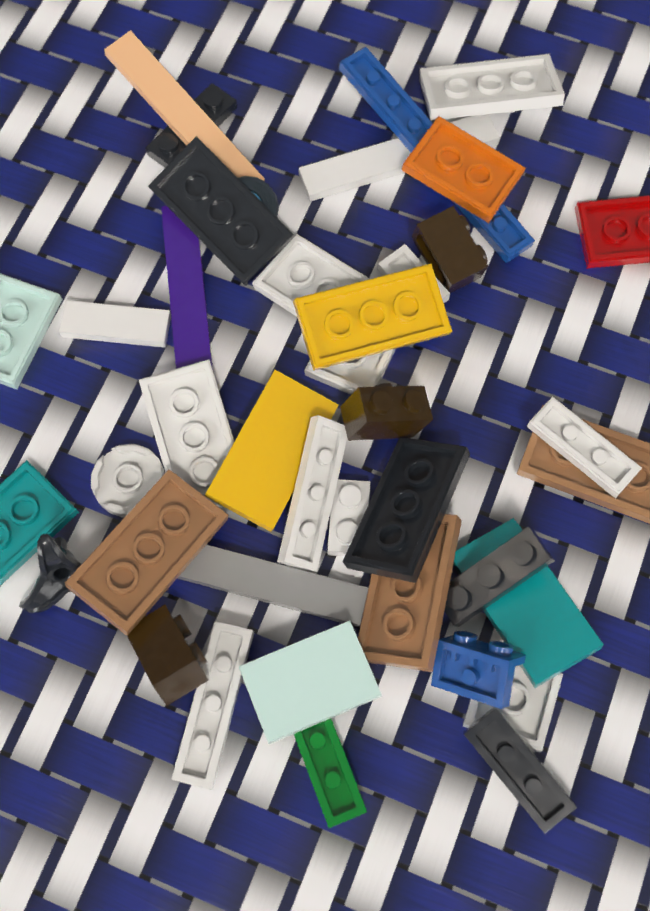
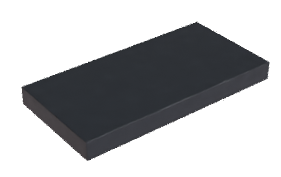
(221, 211)
(407, 509)

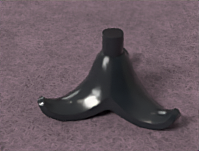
(56, 568)

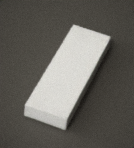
(115, 323)
(584, 447)

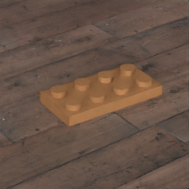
(552, 469)
(146, 552)
(405, 617)

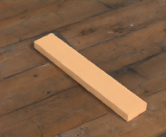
(174, 103)

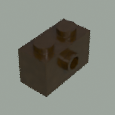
(448, 246)
(386, 412)
(166, 655)

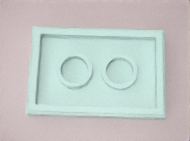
(24, 320)
(309, 682)

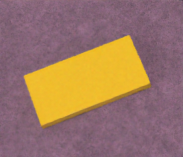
(372, 316)
(268, 451)

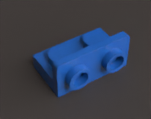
(476, 668)

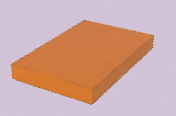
(463, 169)

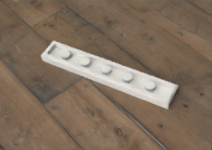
(377, 161)

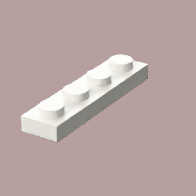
(313, 494)
(213, 706)

